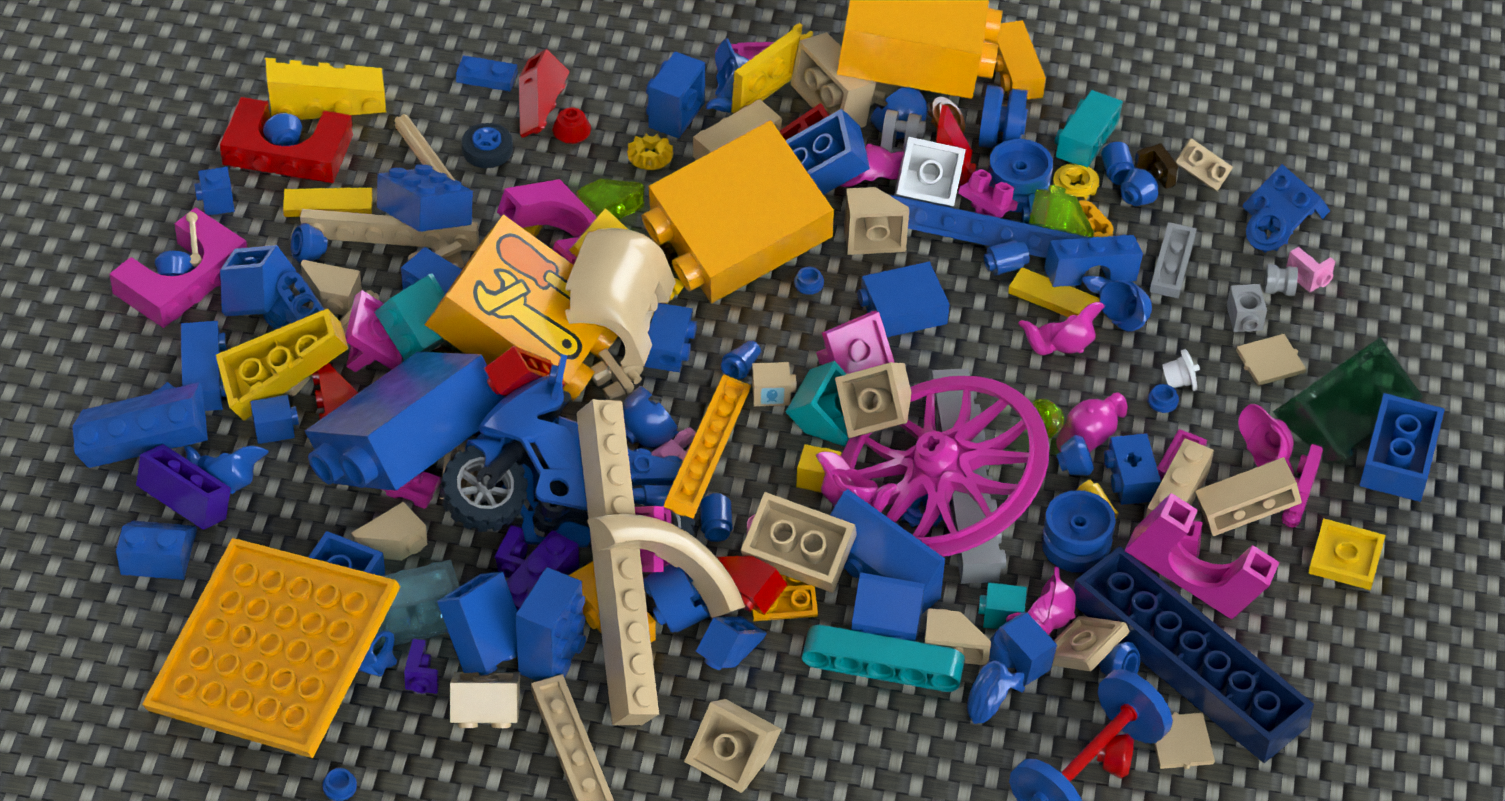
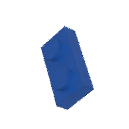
(486, 73)

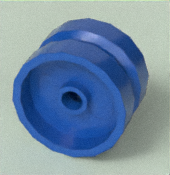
(1002, 118)
(1023, 166)
(1078, 530)

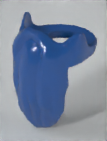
(384, 659)
(991, 689)

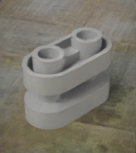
(912, 128)

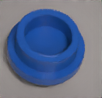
(809, 280)
(1163, 398)
(339, 784)

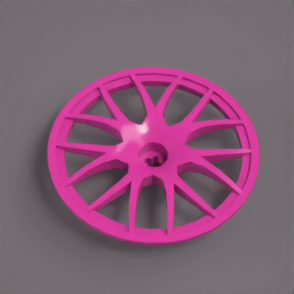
(947, 460)

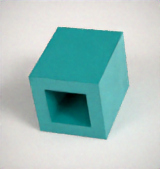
(1001, 602)

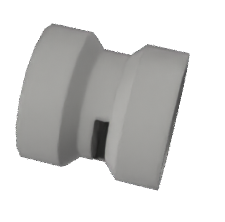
(1280, 280)

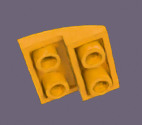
(795, 601)

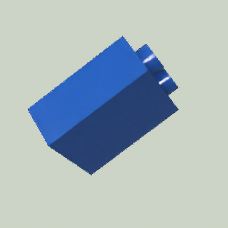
(402, 421)

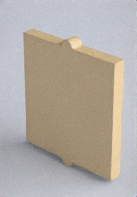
(1271, 359)
(1185, 743)

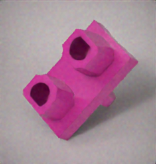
(987, 199)
(418, 490)

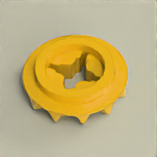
(650, 160)
(1074, 173)

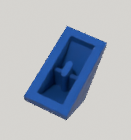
(1028, 646)

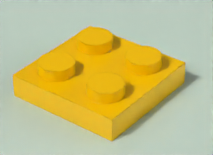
(1346, 554)

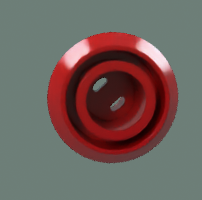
(571, 126)
(1117, 755)

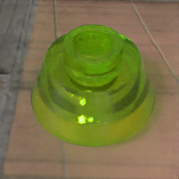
(1051, 416)

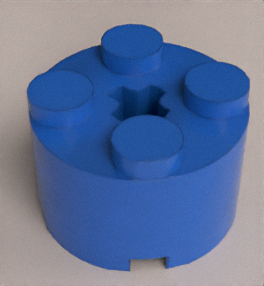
(676, 598)

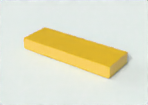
(327, 199)
(1039, 290)

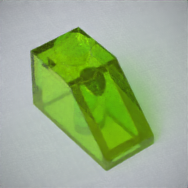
(615, 195)
(1059, 212)

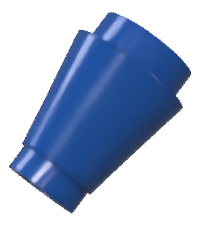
(740, 360)

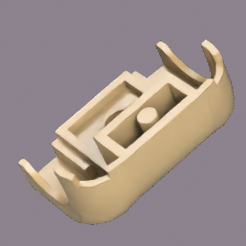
(619, 286)

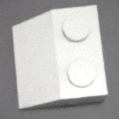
(930, 172)

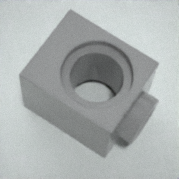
(1246, 308)

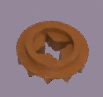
(935, 109)

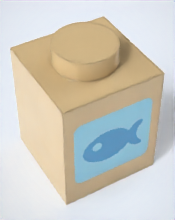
(772, 384)

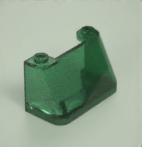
(1346, 401)

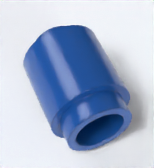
(1117, 161)
(1006, 257)
(716, 517)

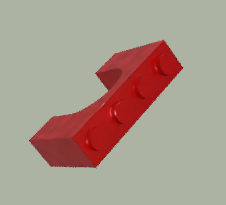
(313, 159)

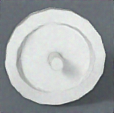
(1181, 371)

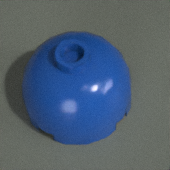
(904, 100)
(646, 420)

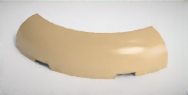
(676, 548)

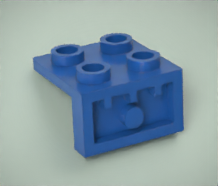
(1289, 194)

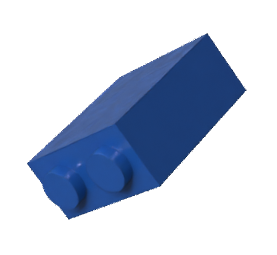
(905, 298)
(481, 622)

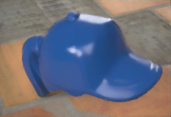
(726, 62)
(1124, 301)
(231, 469)

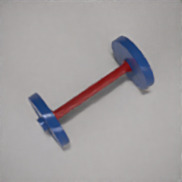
(1132, 708)

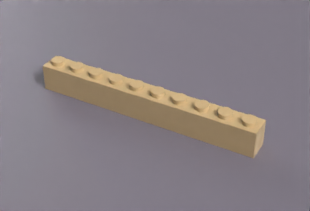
(619, 569)

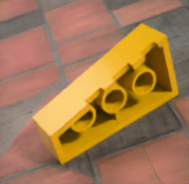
(311, 89)
(279, 360)

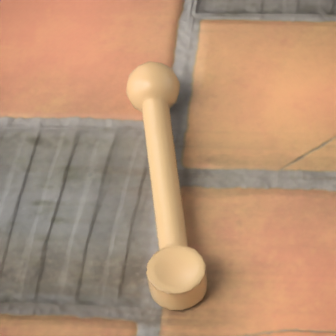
(196, 259)

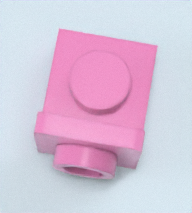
(1310, 273)

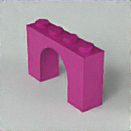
(550, 205)
(168, 297)
(1221, 586)

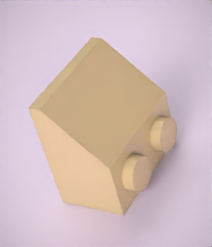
(874, 222)
(874, 398)
(484, 699)
(732, 744)

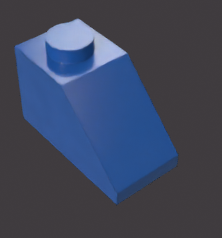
(729, 641)

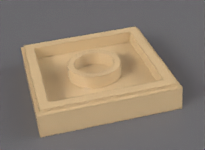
(1087, 642)

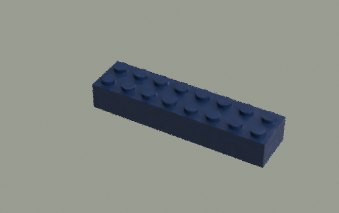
(1195, 655)

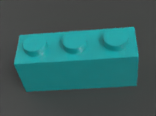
(1088, 128)

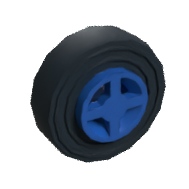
(487, 145)

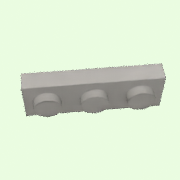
(1173, 260)

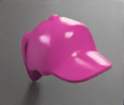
(881, 164)
(1067, 336)
(1094, 420)
(1265, 436)
(841, 477)
(1054, 606)

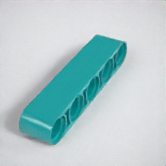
(883, 658)

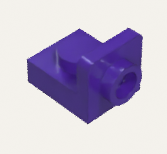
(511, 551)
(417, 670)

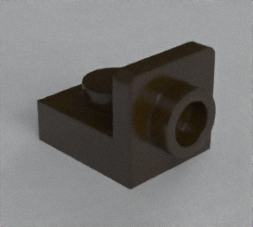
(1159, 162)

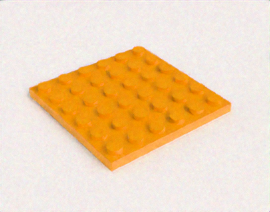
(272, 647)

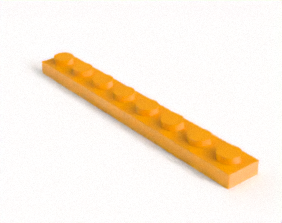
(707, 447)

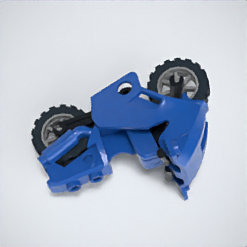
(539, 459)

